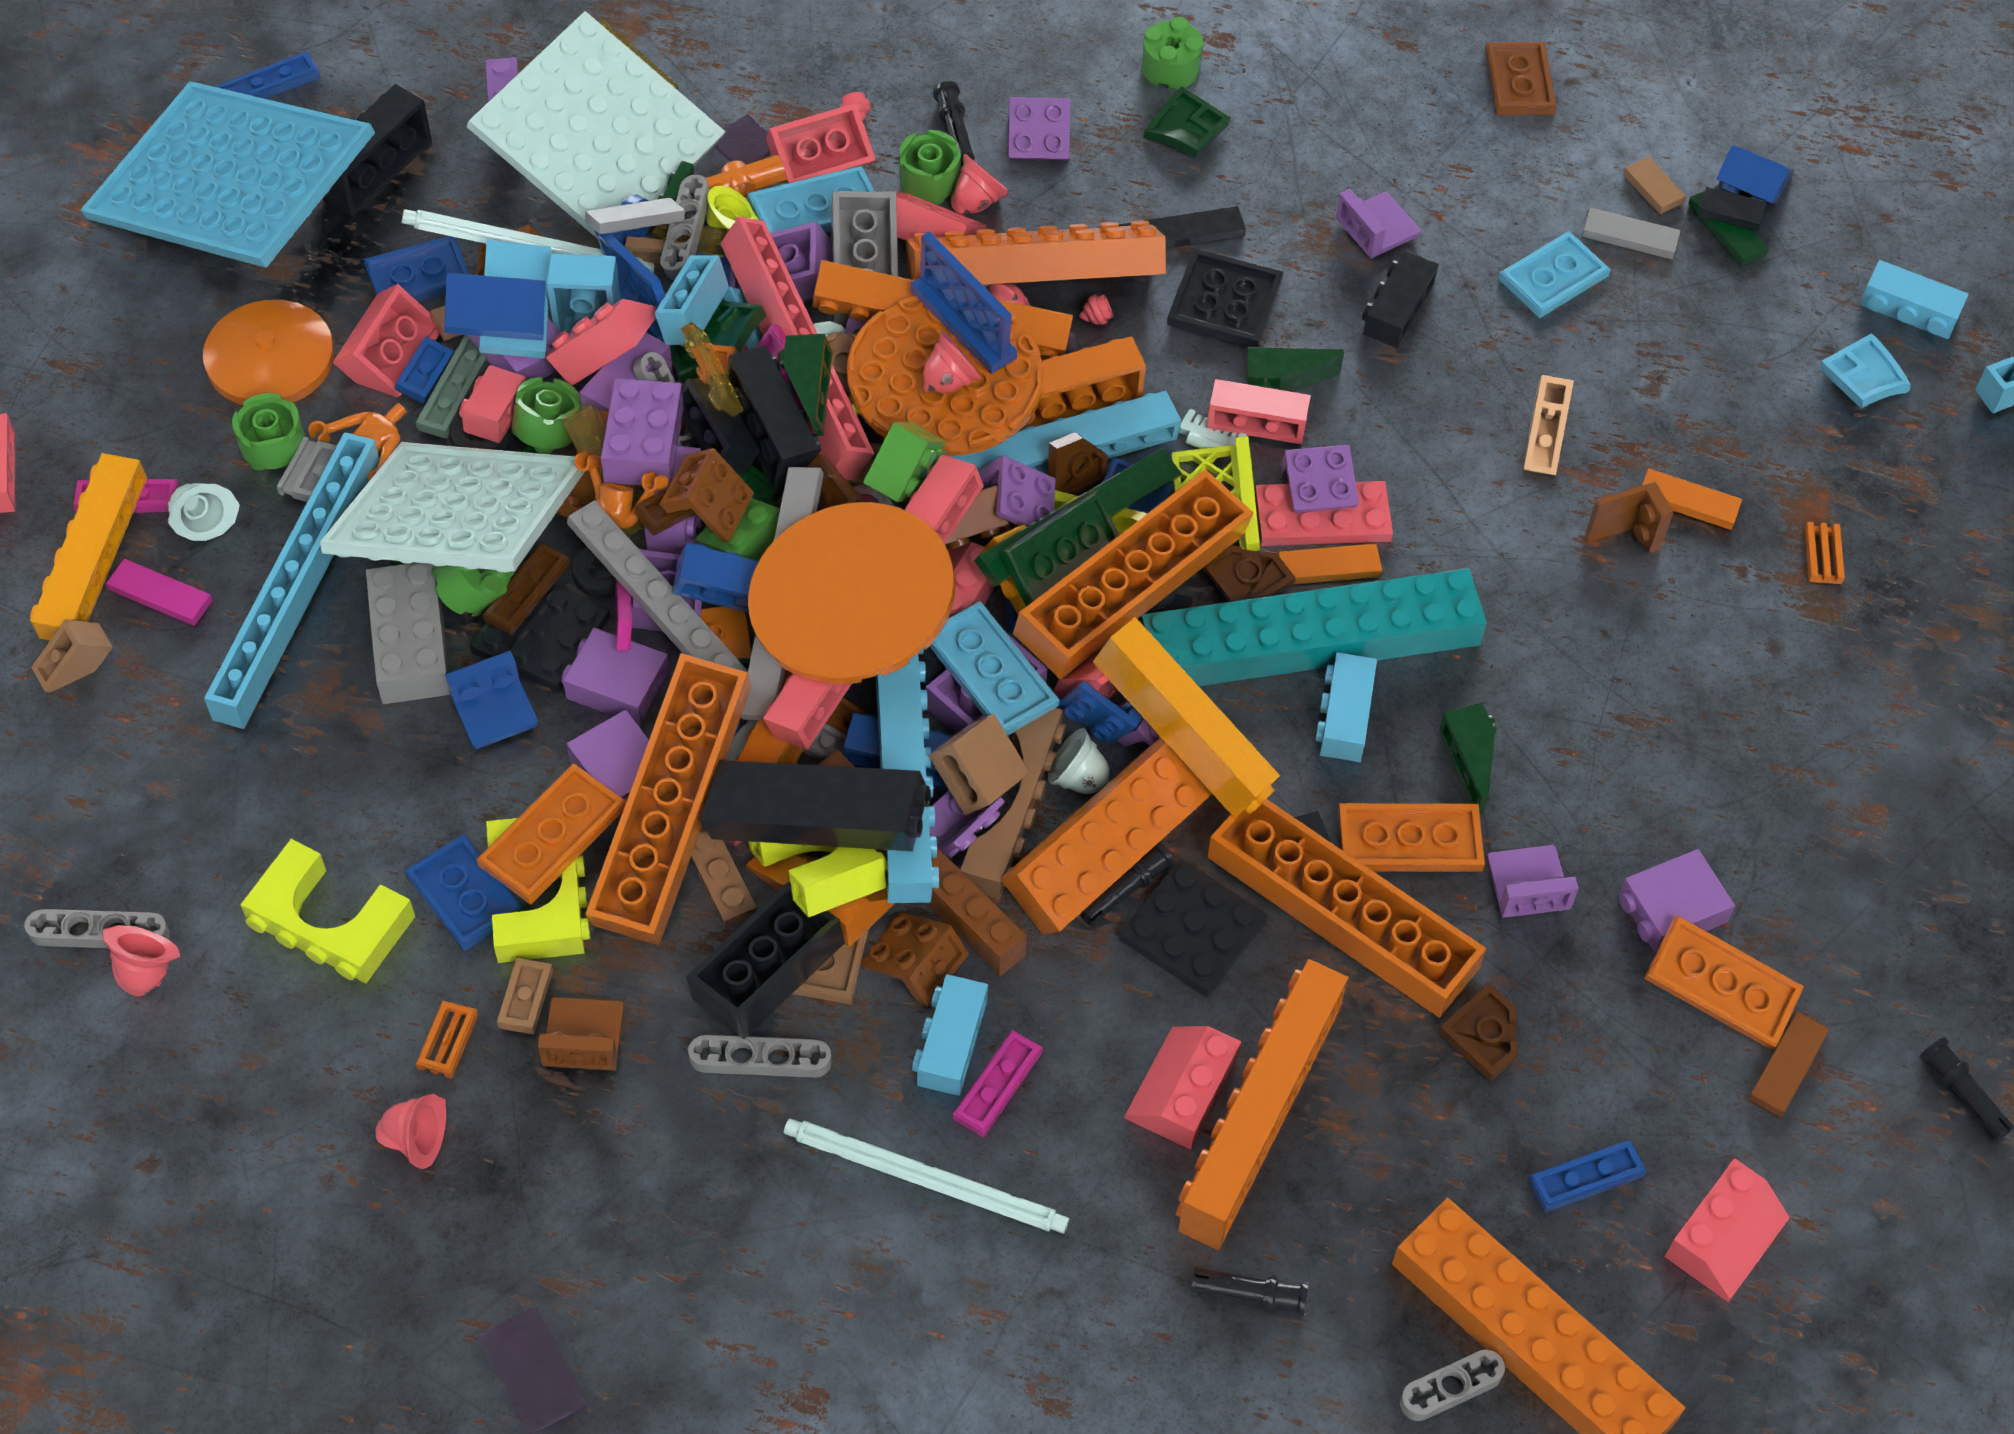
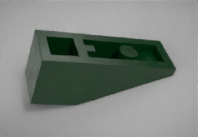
(1291, 367)
(809, 369)
(1470, 742)

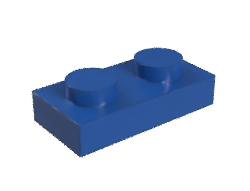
(424, 370)

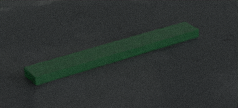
(1117, 494)

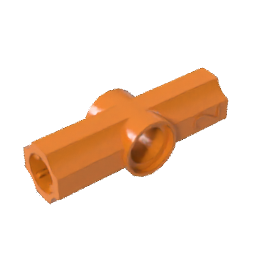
(749, 177)

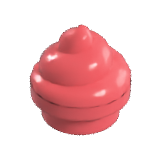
(859, 98)
(1096, 310)

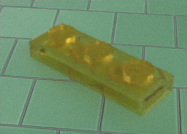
(711, 370)

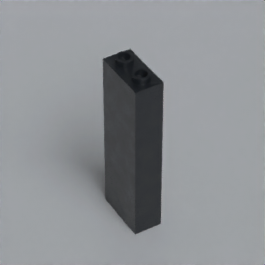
(816, 805)

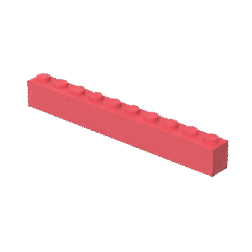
(769, 284)
(940, 502)

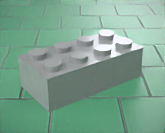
(864, 233)
(407, 633)

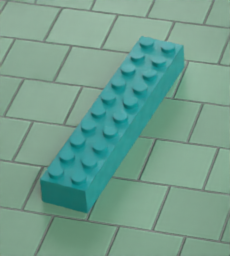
(1311, 626)

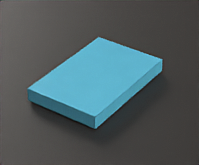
(1554, 274)

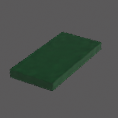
(1059, 546)

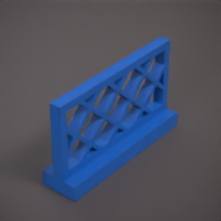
(635, 279)
(964, 305)

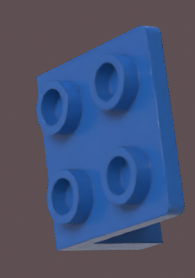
(491, 700)
(1100, 715)

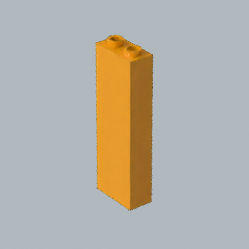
(1186, 719)

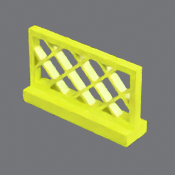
(1241, 481)

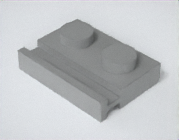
(305, 469)

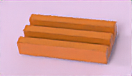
(1837, 554)
(437, 1065)

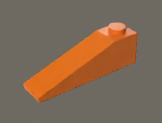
(854, 916)

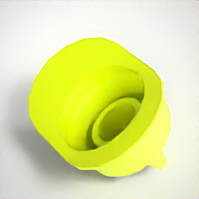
(726, 206)

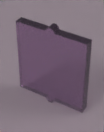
(743, 141)

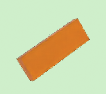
(1696, 499)
(1333, 563)

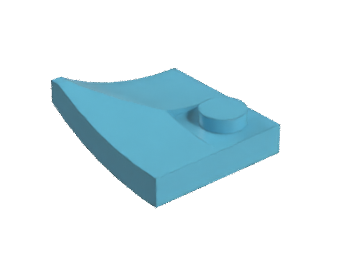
(1866, 371)

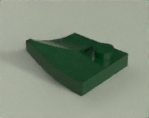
(1187, 123)
(733, 324)

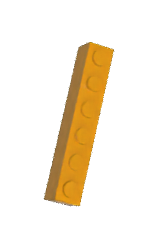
(89, 544)

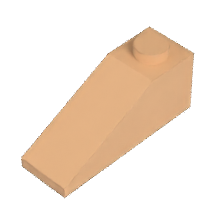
(1548, 424)

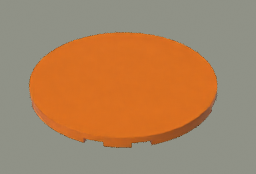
(888, 382)
(851, 592)

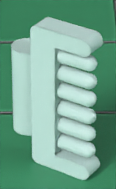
(1204, 437)

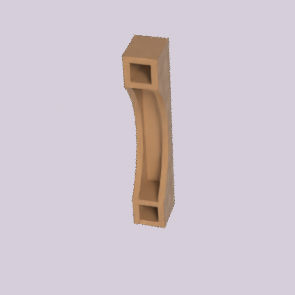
(995, 850)

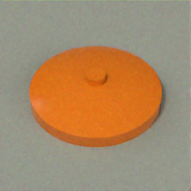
(268, 350)

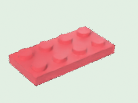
(1364, 524)

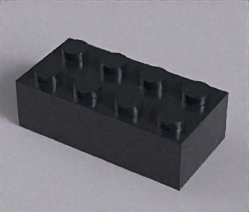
(398, 139)
(771, 415)
(764, 962)

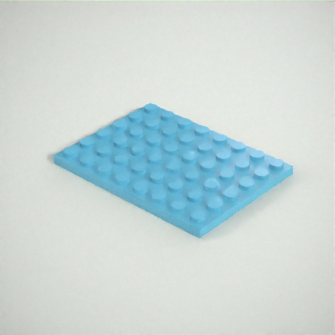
(228, 173)

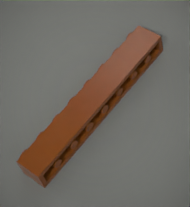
(968, 909)

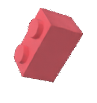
(491, 404)

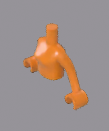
(372, 426)
(618, 498)

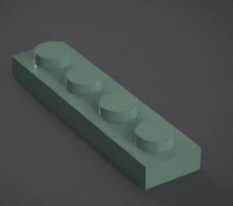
(451, 390)

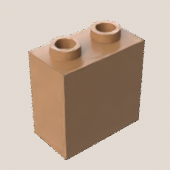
(979, 764)

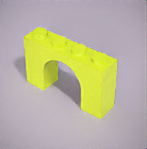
(829, 880)
(546, 931)
(352, 948)

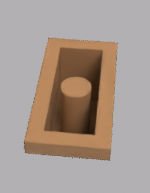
(71, 654)

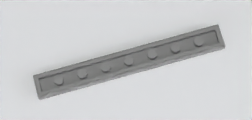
(765, 673)

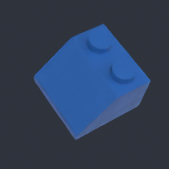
(1754, 175)

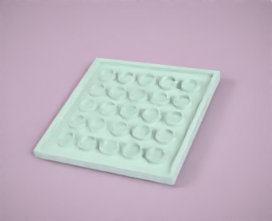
(593, 123)
(454, 507)

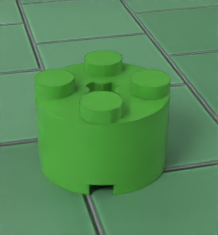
(1172, 53)
(929, 166)
(540, 413)
(268, 431)
(469, 588)

